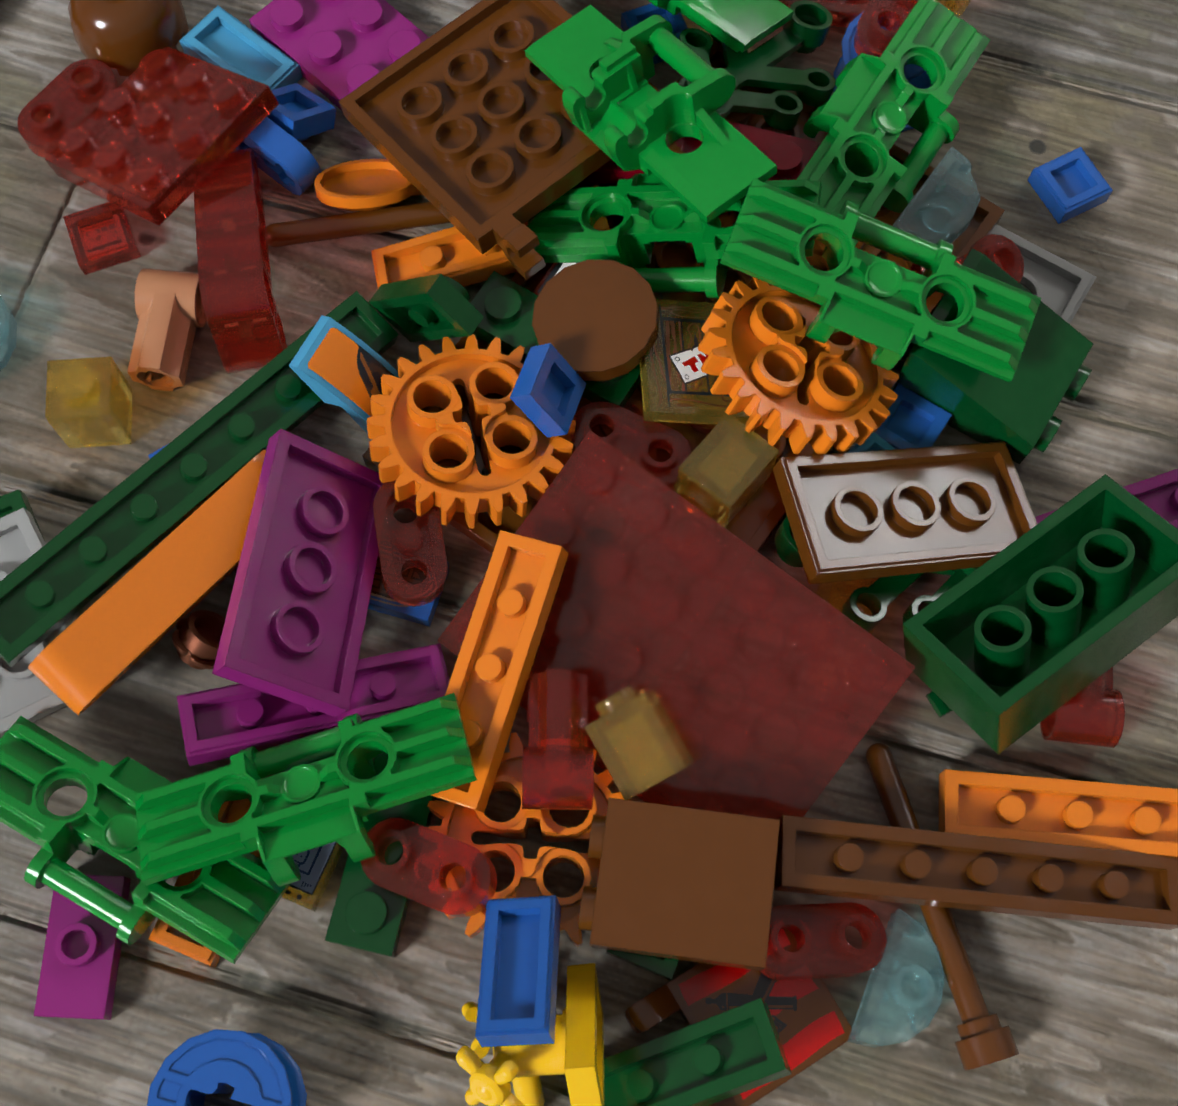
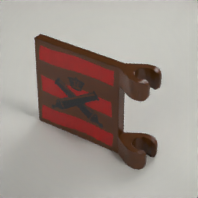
(801, 1009)

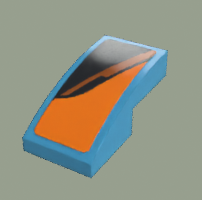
(341, 368)

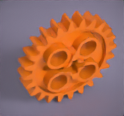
(789, 380)
(413, 440)
(463, 822)

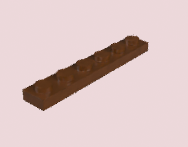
(976, 873)

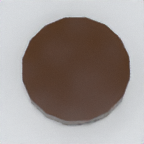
(597, 318)

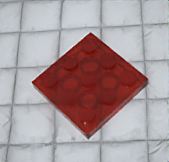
(161, 133)

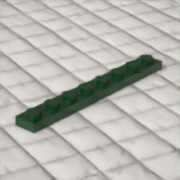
(164, 491)

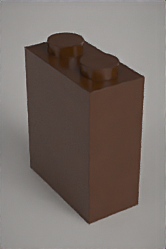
(681, 883)

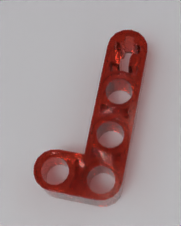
(236, 265)

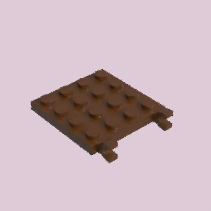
(480, 125)

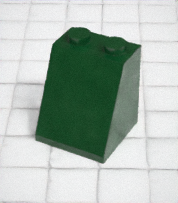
(998, 409)

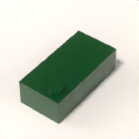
(1048, 613)

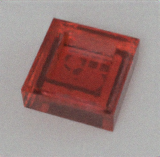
(101, 237)

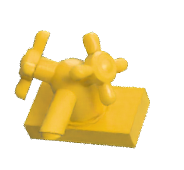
(575, 1053)

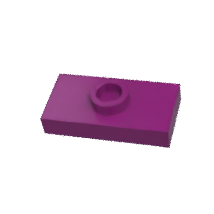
(80, 959)

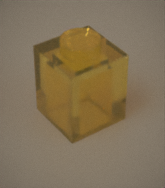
(89, 402)
(725, 470)
(637, 741)

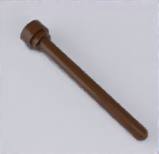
(354, 224)
(981, 1034)

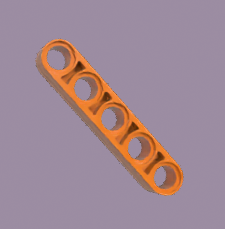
(151, 596)

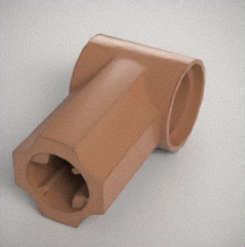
(168, 315)

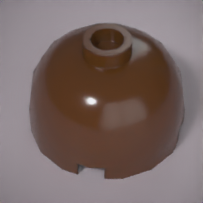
(126, 29)

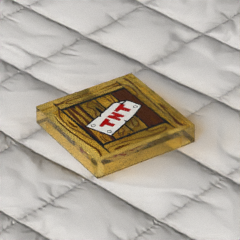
(672, 374)

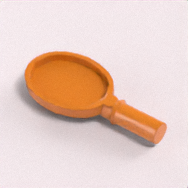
(363, 185)

